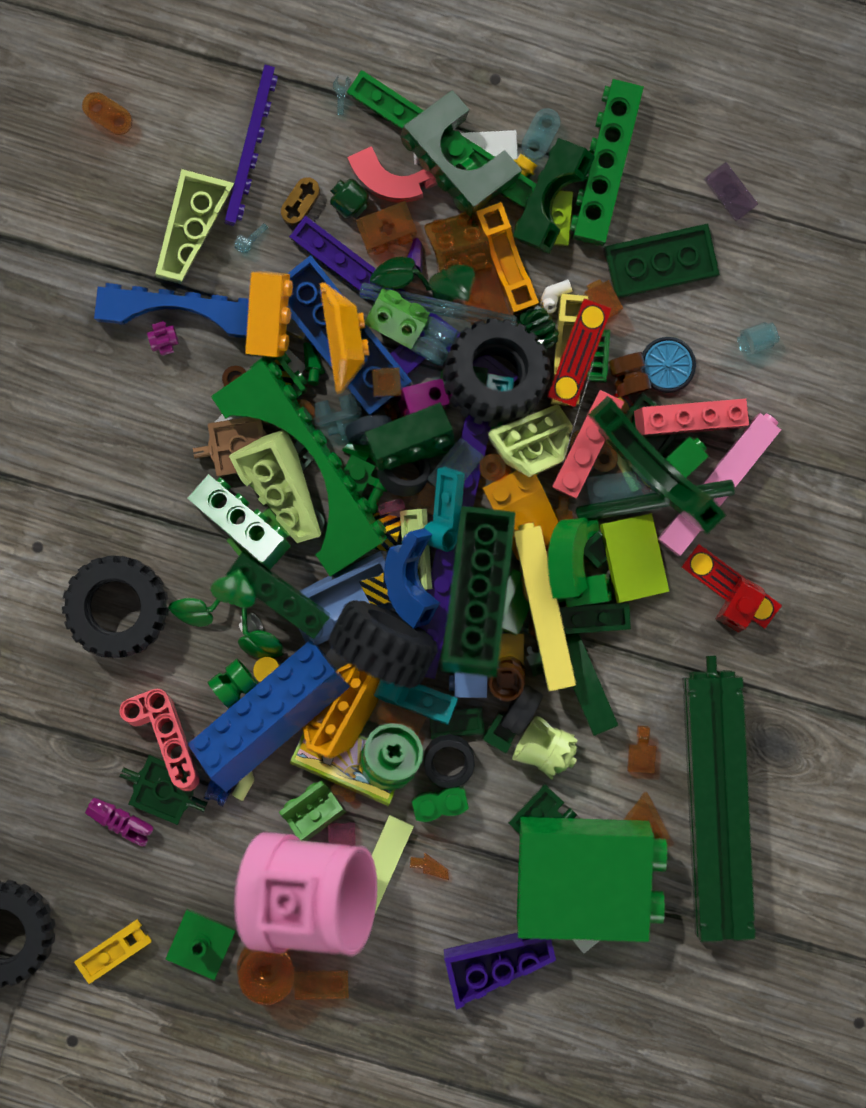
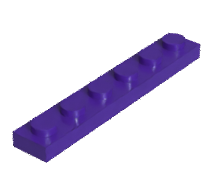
(254, 134)

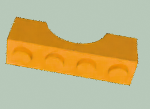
(506, 259)

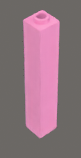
(732, 466)

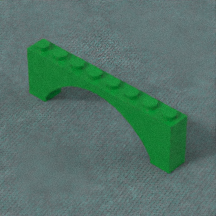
(265, 396)

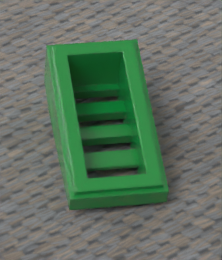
(601, 377)

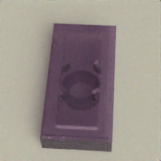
(731, 191)

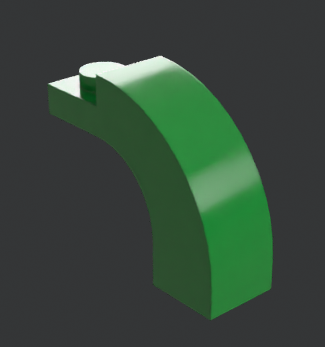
(566, 556)

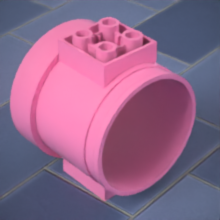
(305, 895)

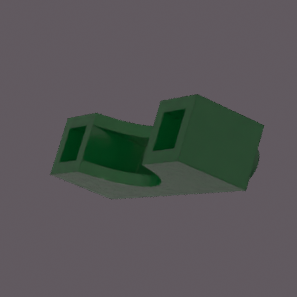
(565, 165)

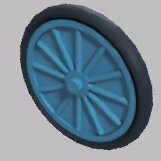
(669, 364)

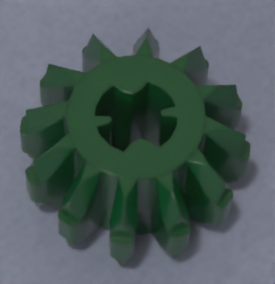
(541, 324)

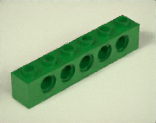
(629, 97)

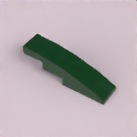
(588, 688)

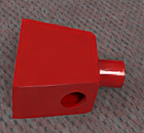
(741, 605)

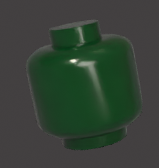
(349, 198)

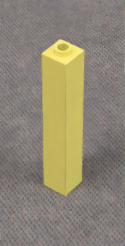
(544, 608)

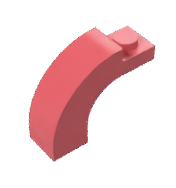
(387, 185)

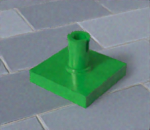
(200, 944)

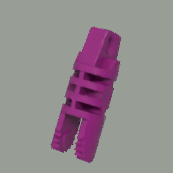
(119, 821)

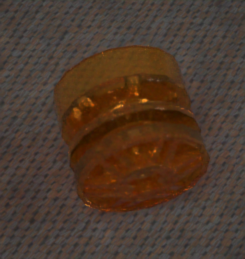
(270, 985)

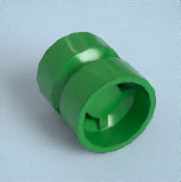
(232, 683)

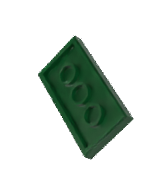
(661, 261)

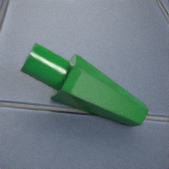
(312, 364)
(359, 450)

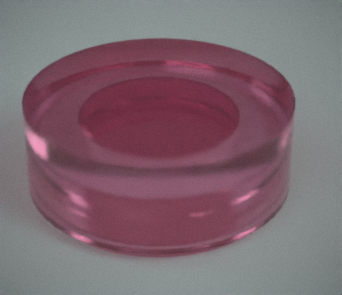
(391, 507)

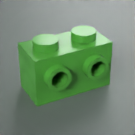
(397, 318)

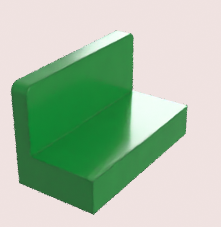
(515, 606)

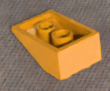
(526, 498)

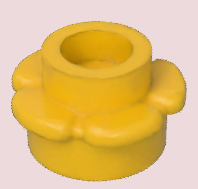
(526, 165)

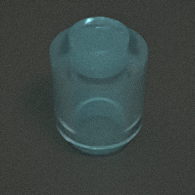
(758, 338)

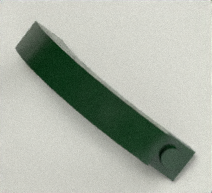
(654, 469)

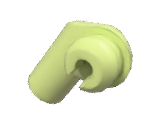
(243, 786)

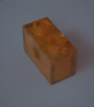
(372, 226)

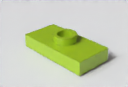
(562, 216)

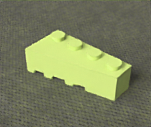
(190, 221)

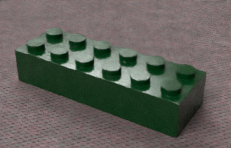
(478, 591)

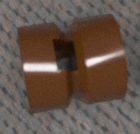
(629, 374)
(509, 679)

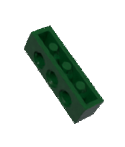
(281, 595)

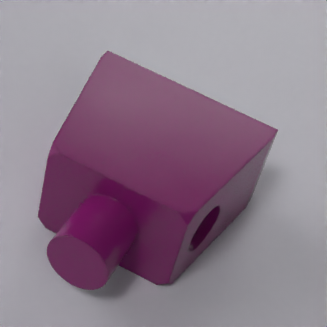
(417, 397)

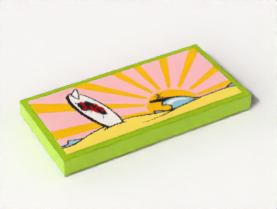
(341, 769)

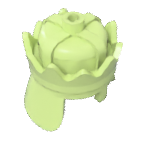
(546, 748)

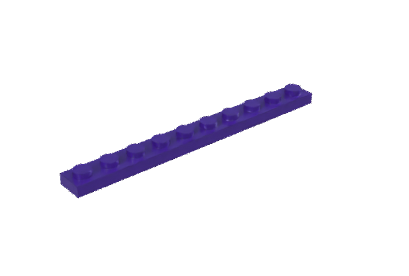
(358, 271)
(444, 561)

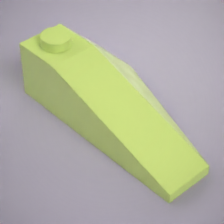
(277, 477)

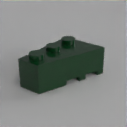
(411, 438)

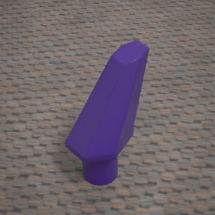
(416, 254)

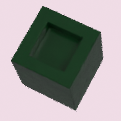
(595, 551)
(498, 735)

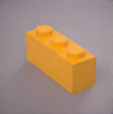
(268, 314)

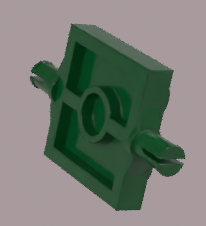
(157, 794)

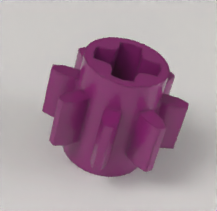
(163, 338)

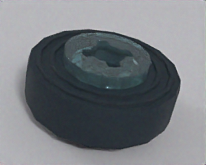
(356, 430)

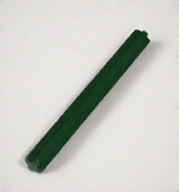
(646, 502)

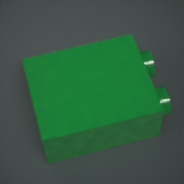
(588, 879)

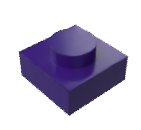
(406, 358)

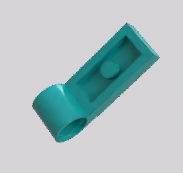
(446, 509)
(418, 700)

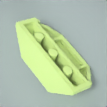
(534, 441)

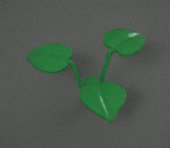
(235, 591)

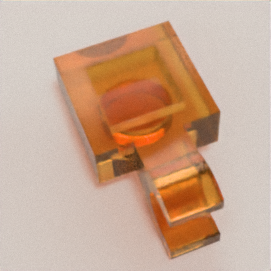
(641, 755)

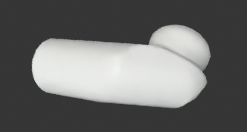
(552, 293)

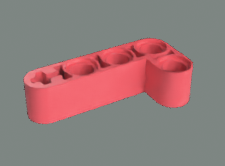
(167, 741)

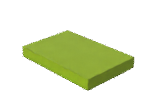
(634, 558)

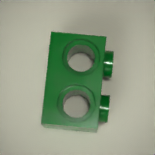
(687, 456)

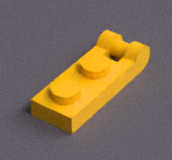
(112, 952)

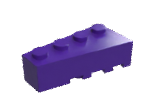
(493, 963)

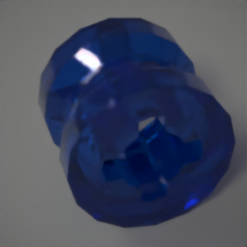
(216, 793)

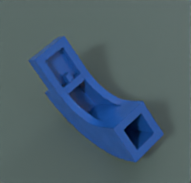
(403, 583)

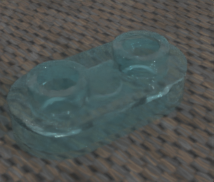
(540, 135)

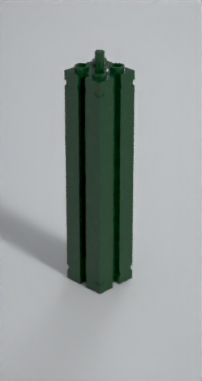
(718, 804)

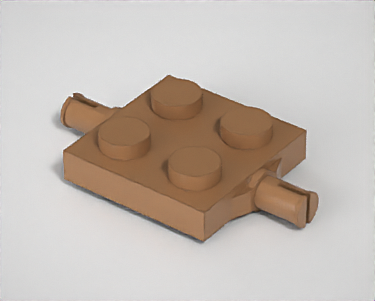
(226, 439)

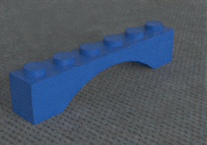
(122, 306)

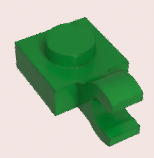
(458, 152)

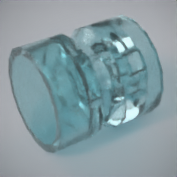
(435, 341)

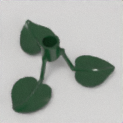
(446, 285)

